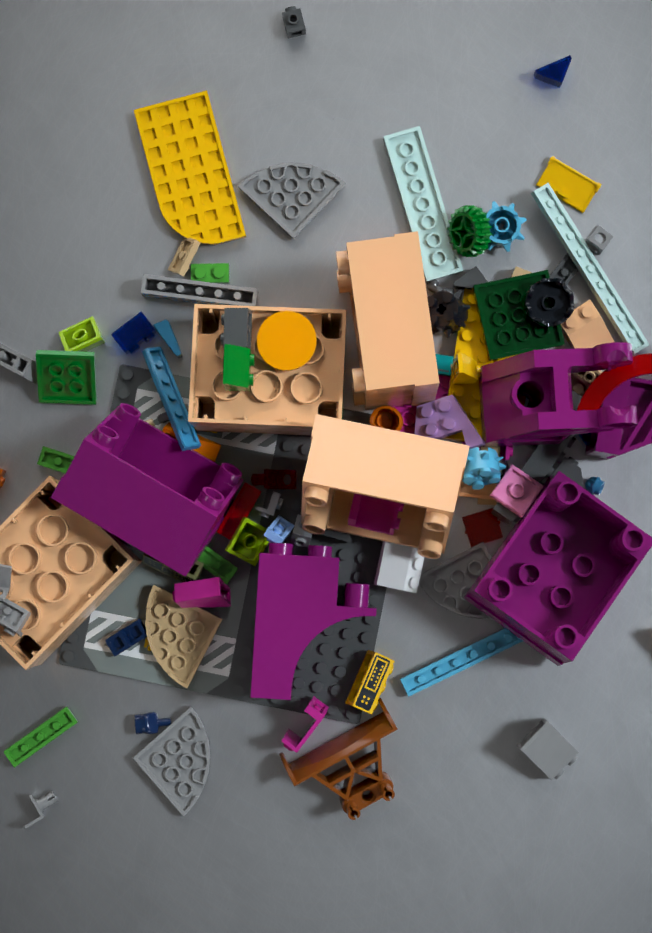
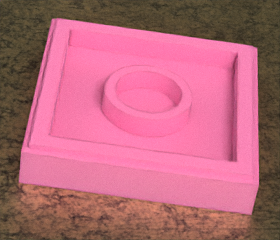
(516, 491)

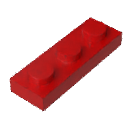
(240, 508)

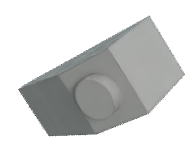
(18, 363)

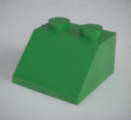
(237, 368)

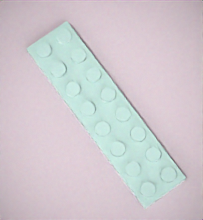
(422, 202)

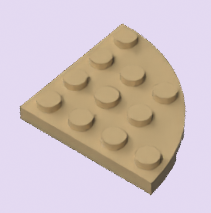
(178, 635)

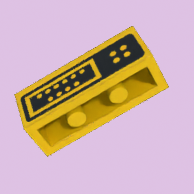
(370, 682)

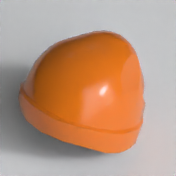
(386, 417)

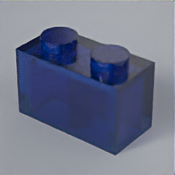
(134, 333)

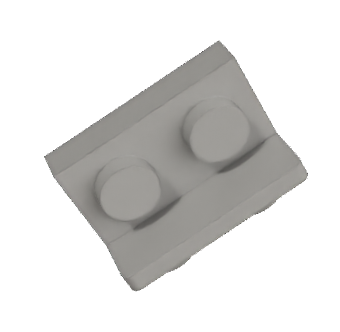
(13, 617)

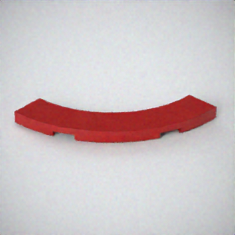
(610, 380)

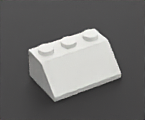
(399, 567)

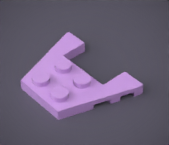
(445, 418)

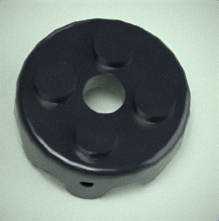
(560, 294)

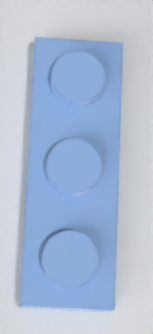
(278, 530)

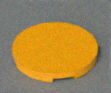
(286, 340)

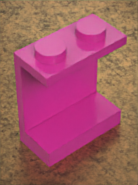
(375, 514)
(316, 710)

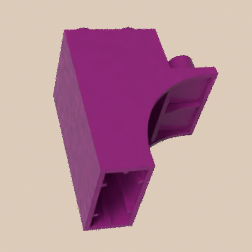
(292, 608)

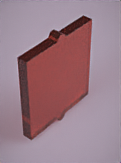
(482, 527)

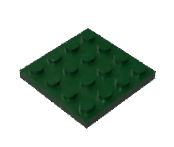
(505, 320)

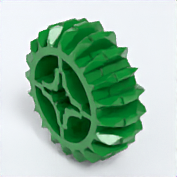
(469, 231)

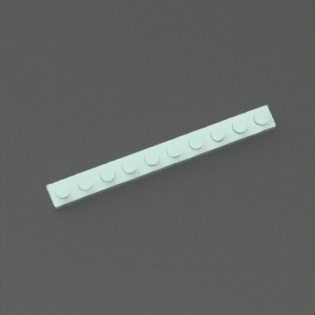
(589, 268)

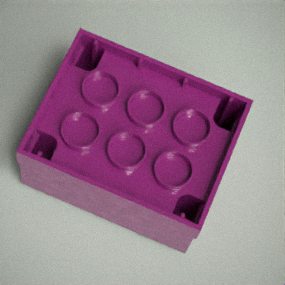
(148, 489)
(559, 569)

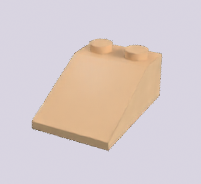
(585, 328)

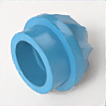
(594, 485)

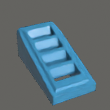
(166, 332)

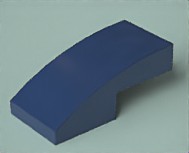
(126, 637)

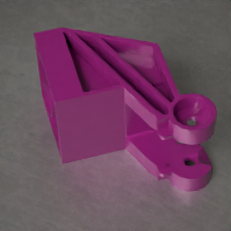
(546, 382)
(620, 441)

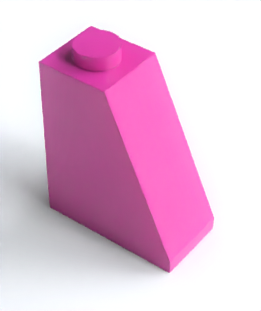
(202, 593)

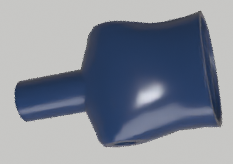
(149, 723)

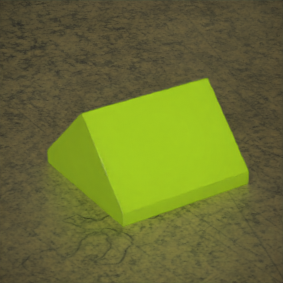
(82, 336)
(248, 541)

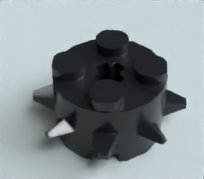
(447, 312)

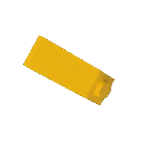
(464, 370)

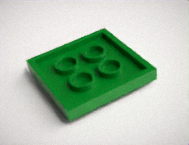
(66, 377)

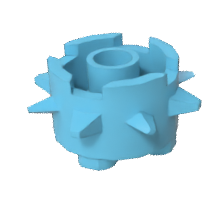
(511, 223)
(482, 468)

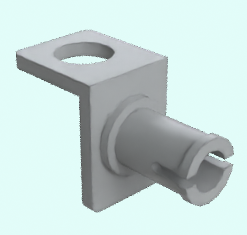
(40, 805)

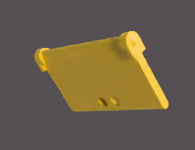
(569, 184)

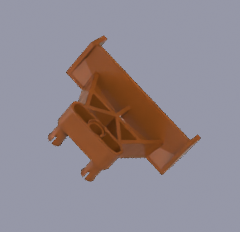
(341, 748)

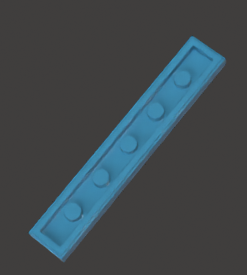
(171, 398)

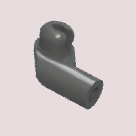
(434, 288)

